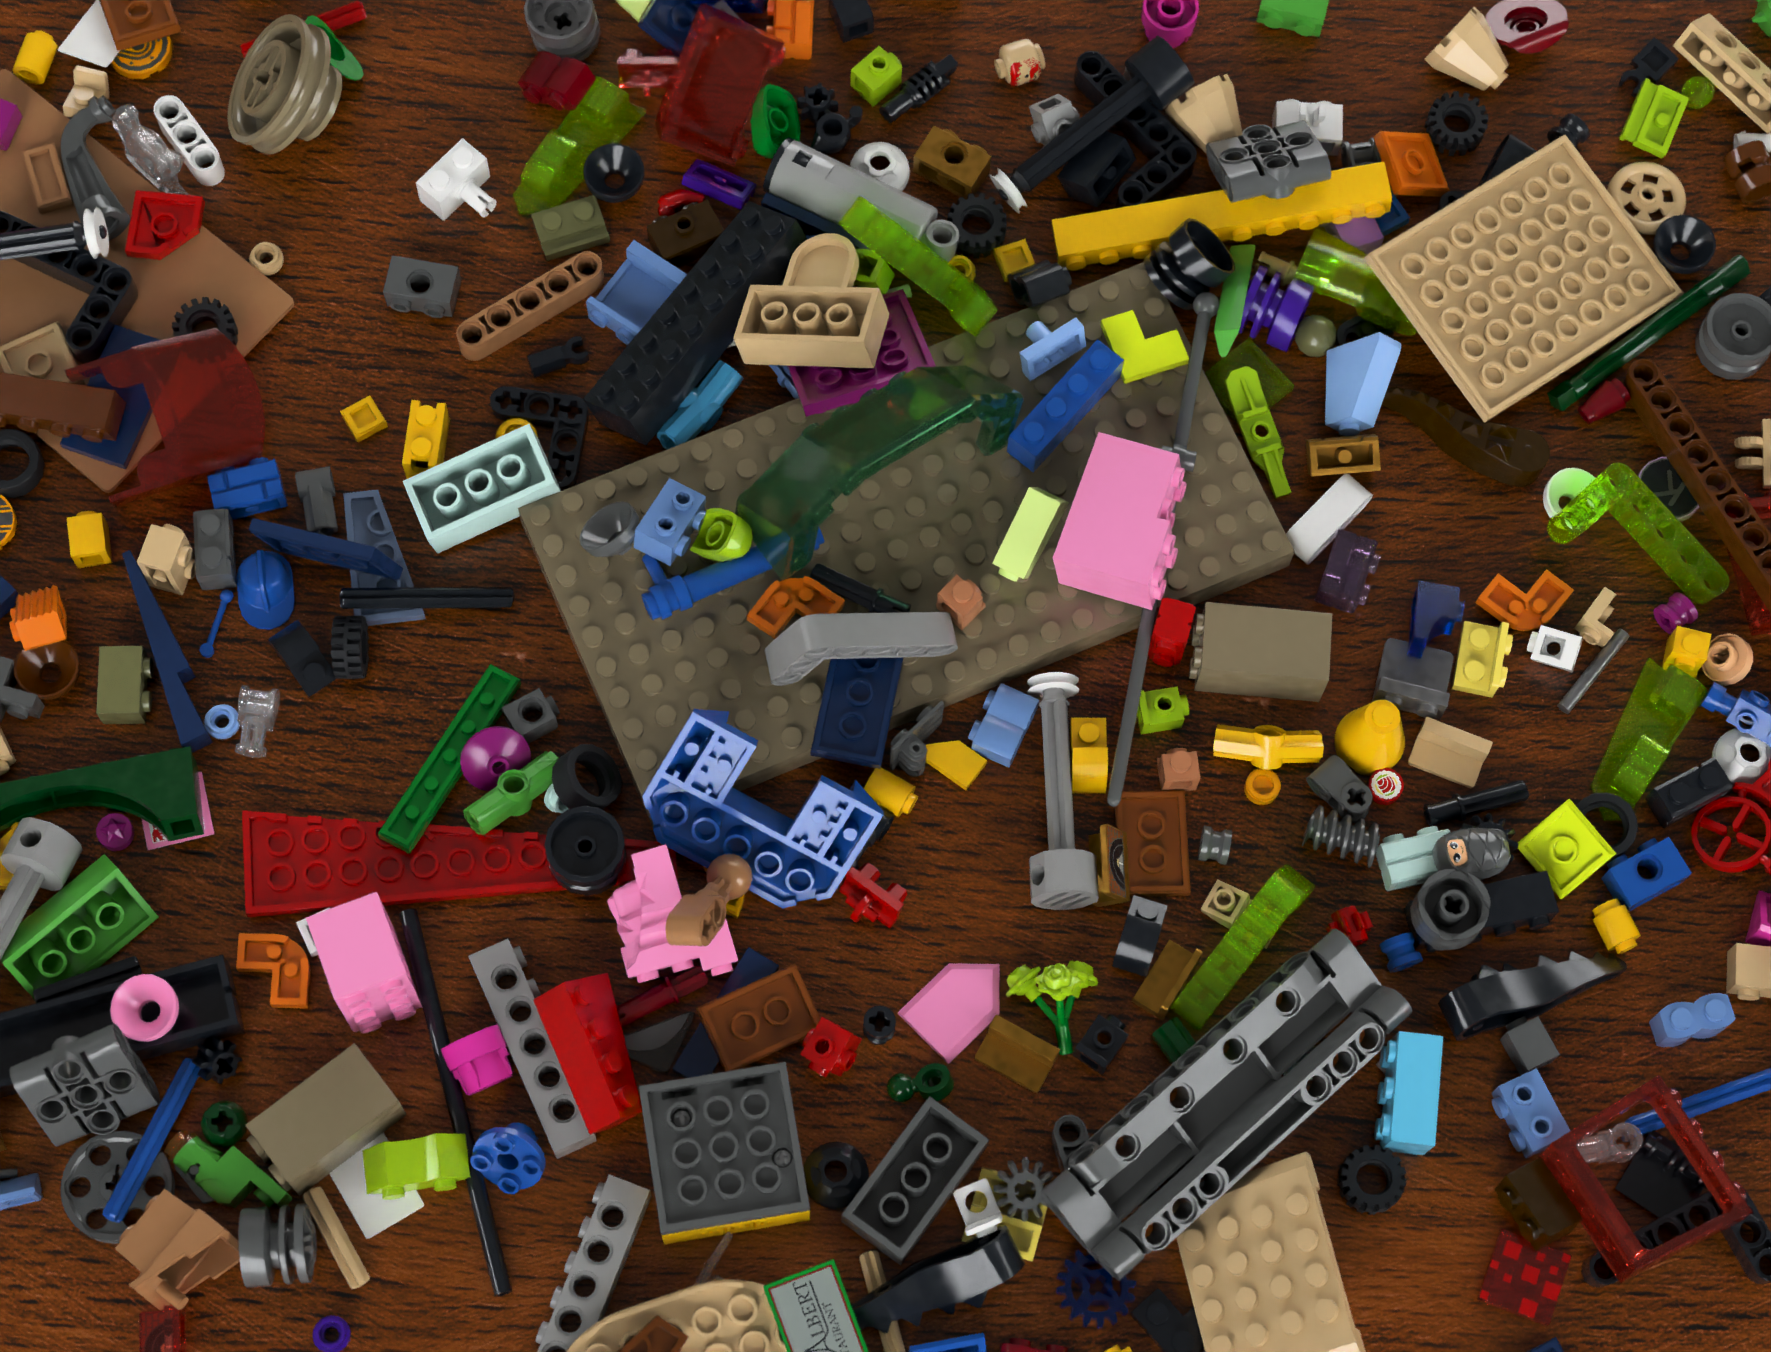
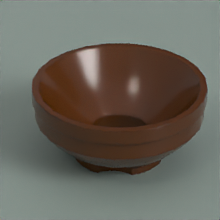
(31, 663)

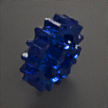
(1108, 1299)

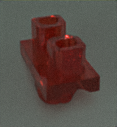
(645, 72)

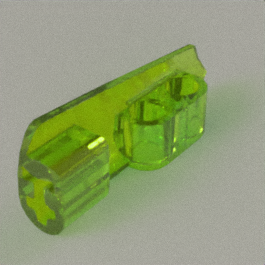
(559, 161)

